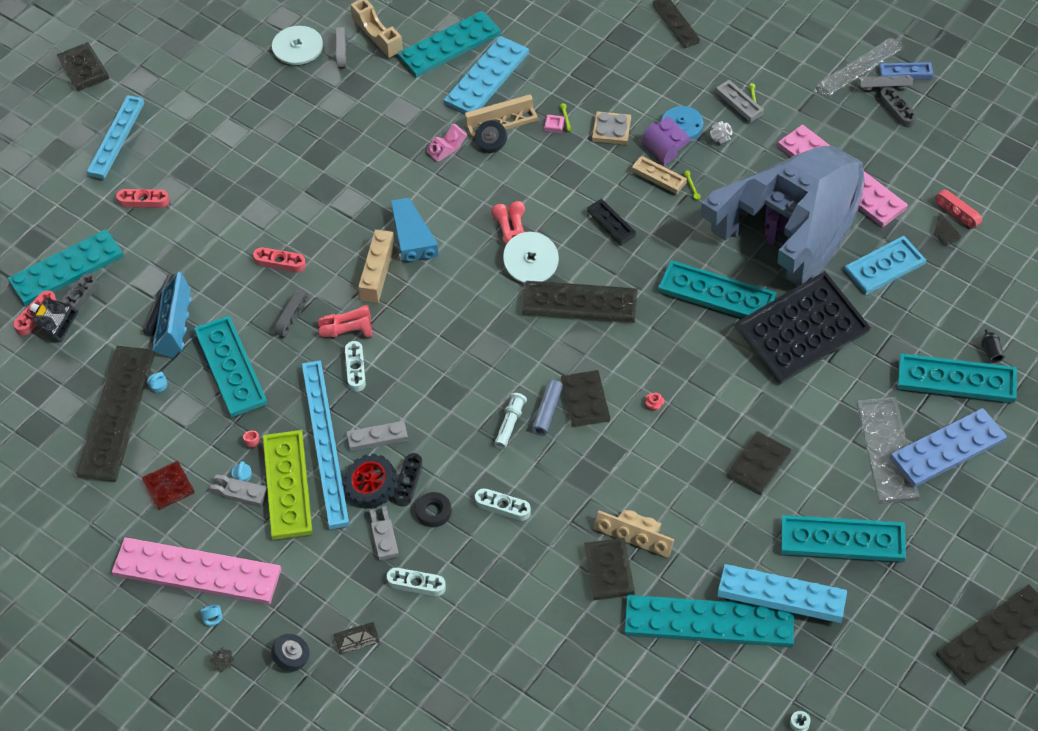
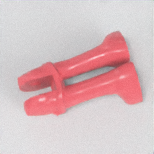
(515, 212)
(330, 325)

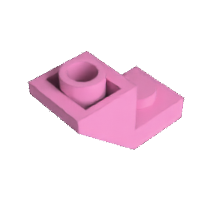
(445, 146)

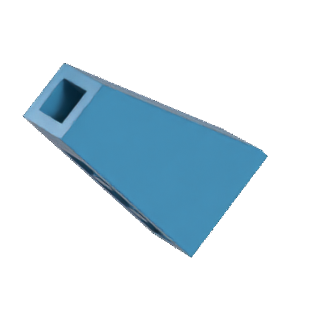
(412, 233)

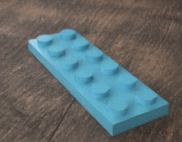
(486, 75)
(782, 593)

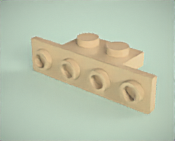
(635, 530)

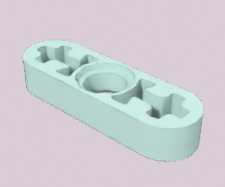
(360, 372)
(518, 504)
(403, 573)

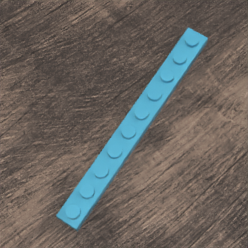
(325, 445)

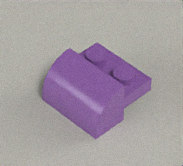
(665, 140)
(773, 224)

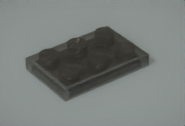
(83, 66)
(585, 398)
(758, 463)
(609, 568)

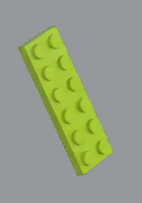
(287, 485)

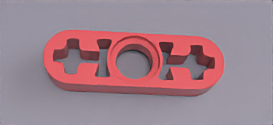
(130, 194)
(966, 214)
(272, 254)
(22, 318)

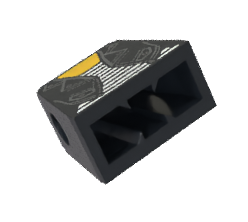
(54, 317)

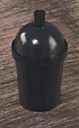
(992, 346)

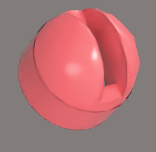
(251, 439)

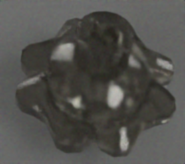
(221, 659)

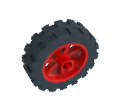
(361, 468)

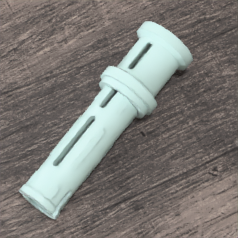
(512, 413)

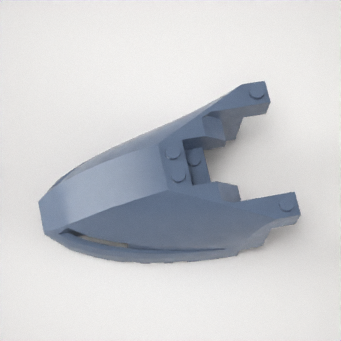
(807, 189)

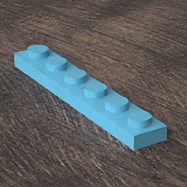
(115, 137)

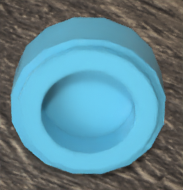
(157, 382)
(242, 472)
(210, 612)

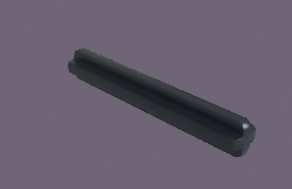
(151, 323)

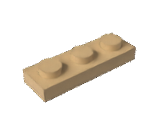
(659, 175)

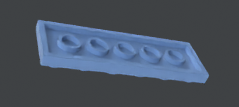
(948, 447)

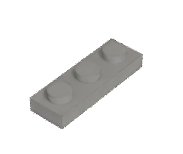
(885, 81)
(739, 101)
(377, 436)

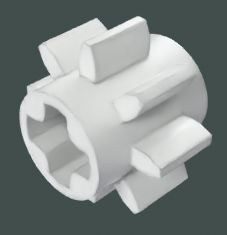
(721, 132)

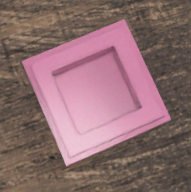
(554, 124)

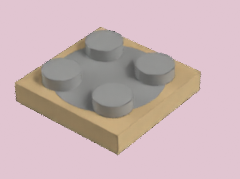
(611, 128)

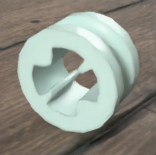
(800, 715)

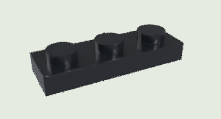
(611, 221)

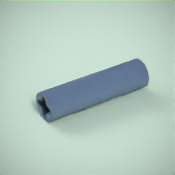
(547, 407)

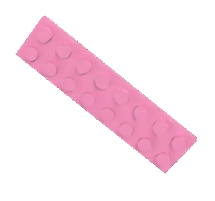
(876, 200)
(197, 570)

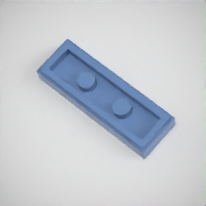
(915, 70)

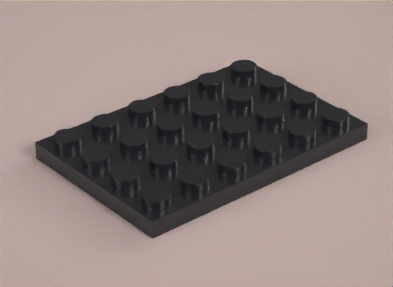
(802, 327)

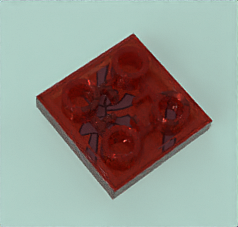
(168, 485)

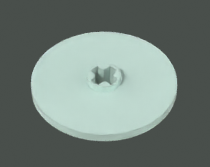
(297, 45)
(535, 245)

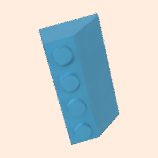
(172, 317)

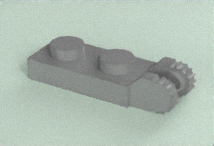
(239, 490)
(384, 535)

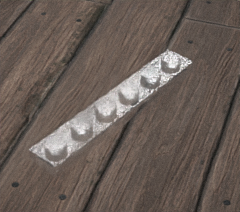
(859, 66)

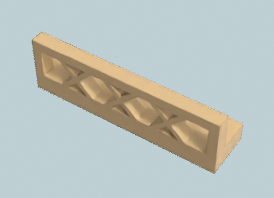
(500, 112)

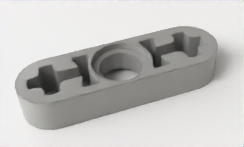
(341, 46)

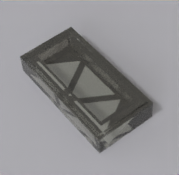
(356, 638)

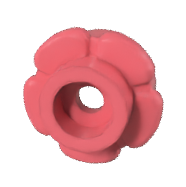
(654, 405)

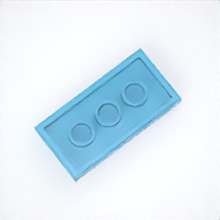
(885, 265)

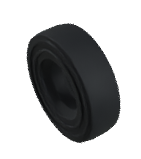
(433, 498)

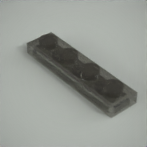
(676, 23)

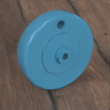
(687, 119)

